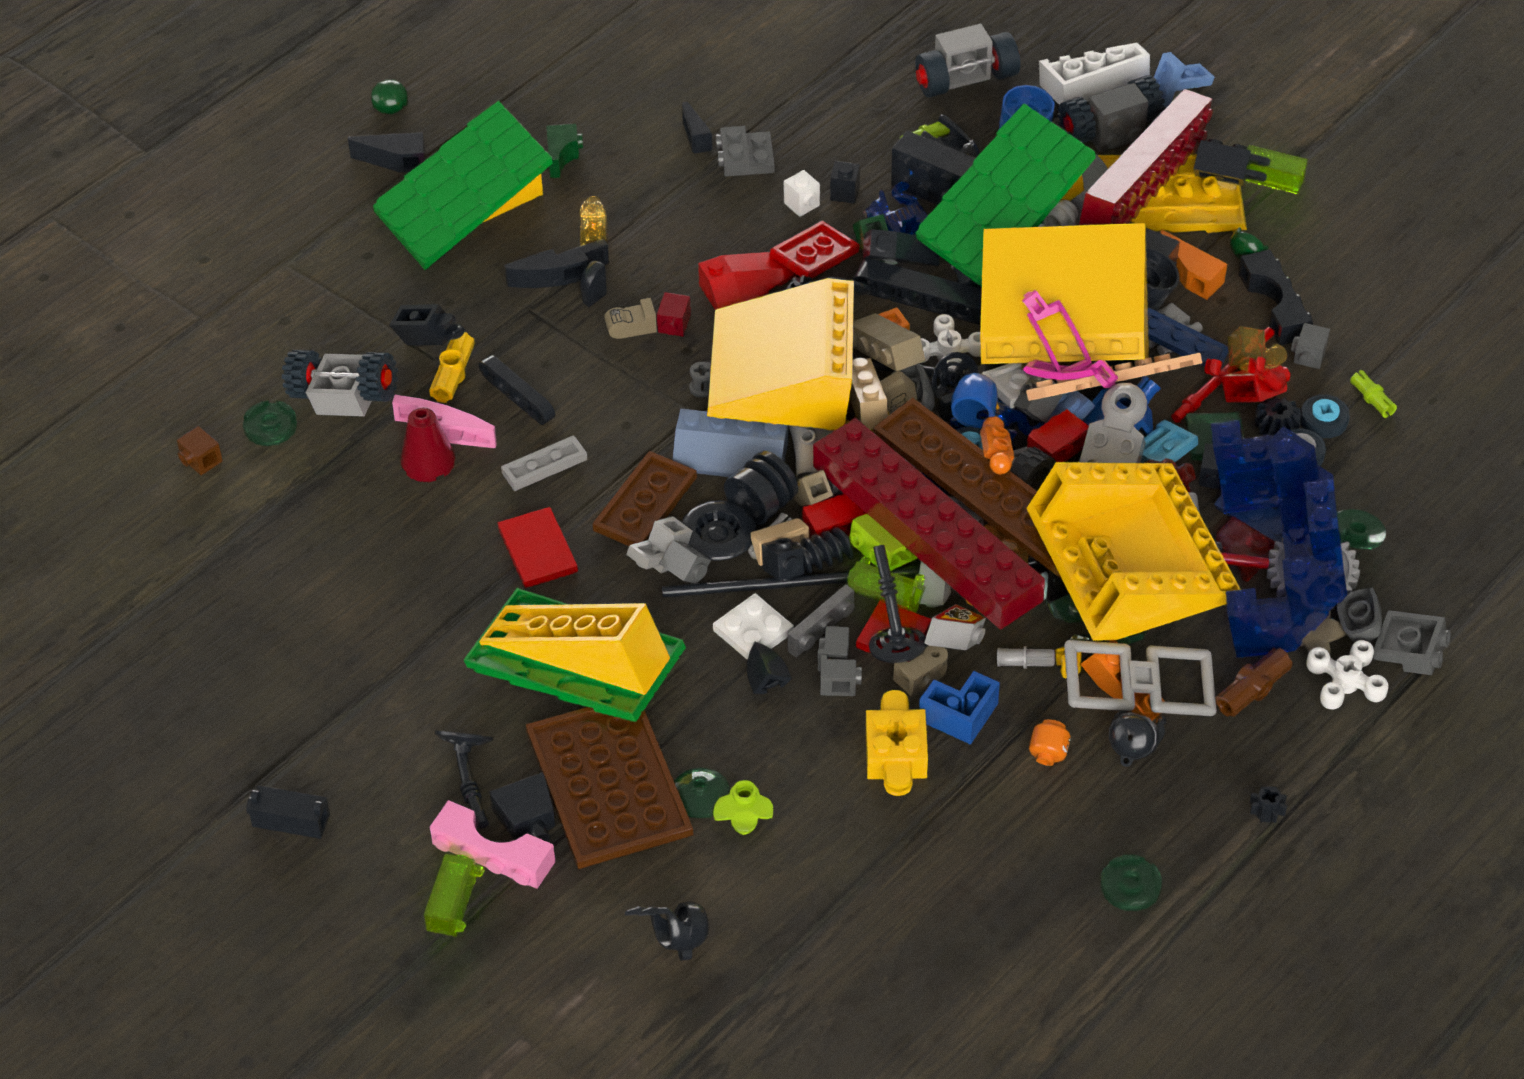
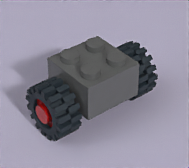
(1113, 116)

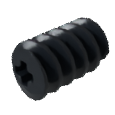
(825, 548)

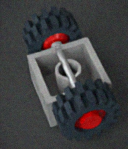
(340, 381)

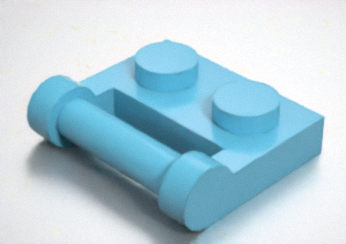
(1168, 442)

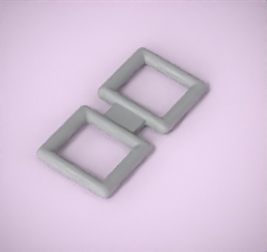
(1139, 678)

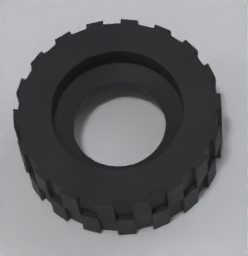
(1033, 467)

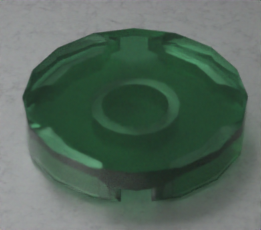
(269, 423)
(1131, 883)

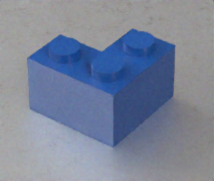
(961, 711)

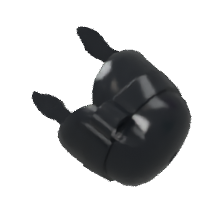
(1144, 731)
(682, 930)

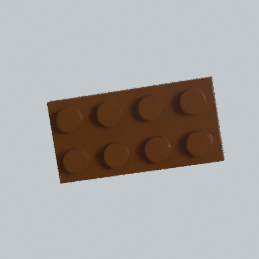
(644, 498)

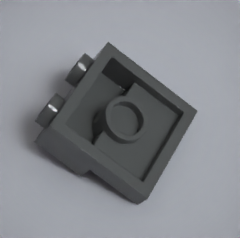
(744, 152)
(1412, 641)

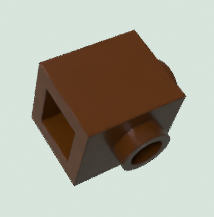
(199, 450)

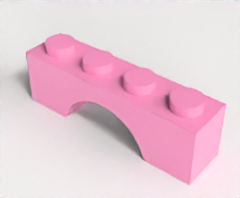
(523, 859)

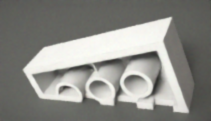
(1093, 72)

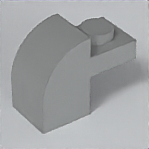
(650, 552)

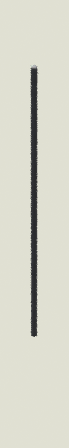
(797, 581)

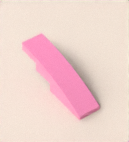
(458, 425)

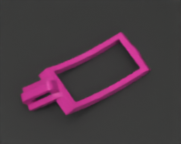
(1045, 311)
(1097, 369)

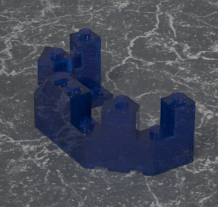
(1284, 475)

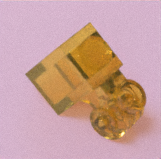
(593, 221)
(1250, 342)

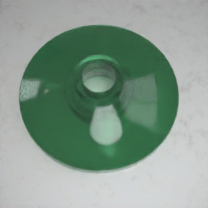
(1361, 529)
(701, 801)

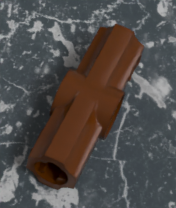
(1253, 682)

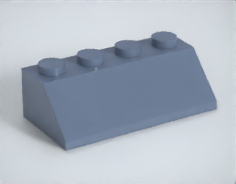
(724, 444)

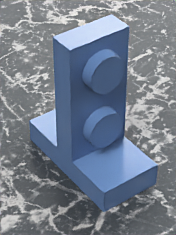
(1176, 76)

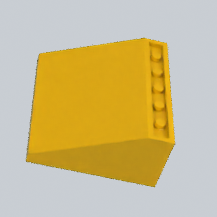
(1093, 273)
(785, 357)
(1129, 546)

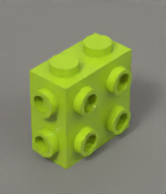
(867, 534)

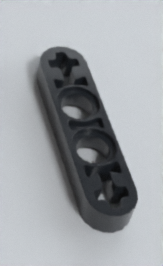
(517, 390)

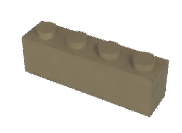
(887, 342)

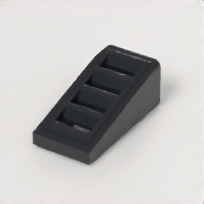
(696, 130)

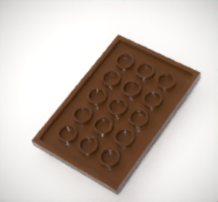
(608, 784)

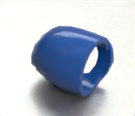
(972, 395)

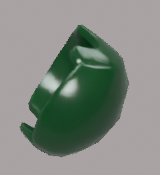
(389, 96)
(1245, 243)

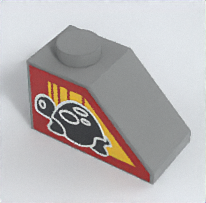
(956, 629)

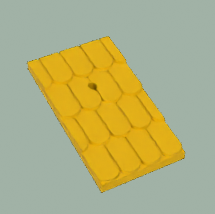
(1192, 203)

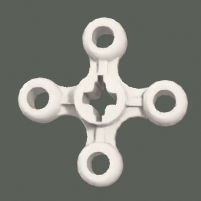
(950, 341)
(1347, 674)

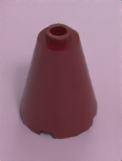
(426, 447)

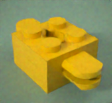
(896, 743)

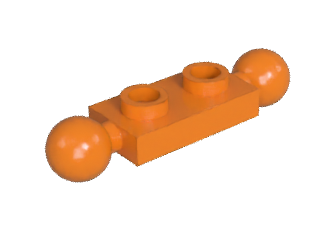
(997, 445)

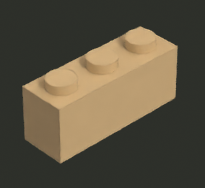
(867, 393)

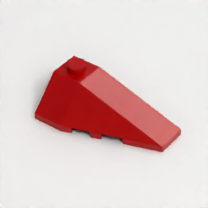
(740, 277)

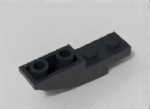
(552, 270)

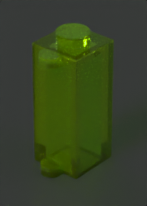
(1285, 170)
(865, 578)
(451, 894)

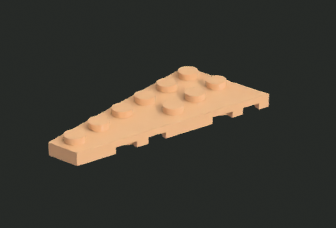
(1124, 372)

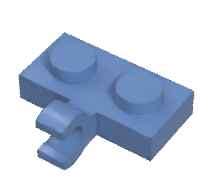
(1075, 403)

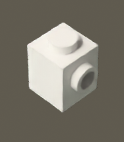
(801, 193)

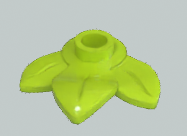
(743, 810)

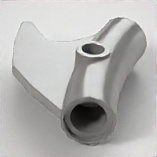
(803, 442)

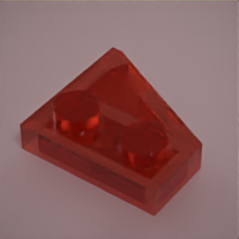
(1244, 540)

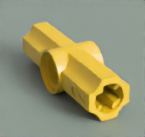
(451, 368)

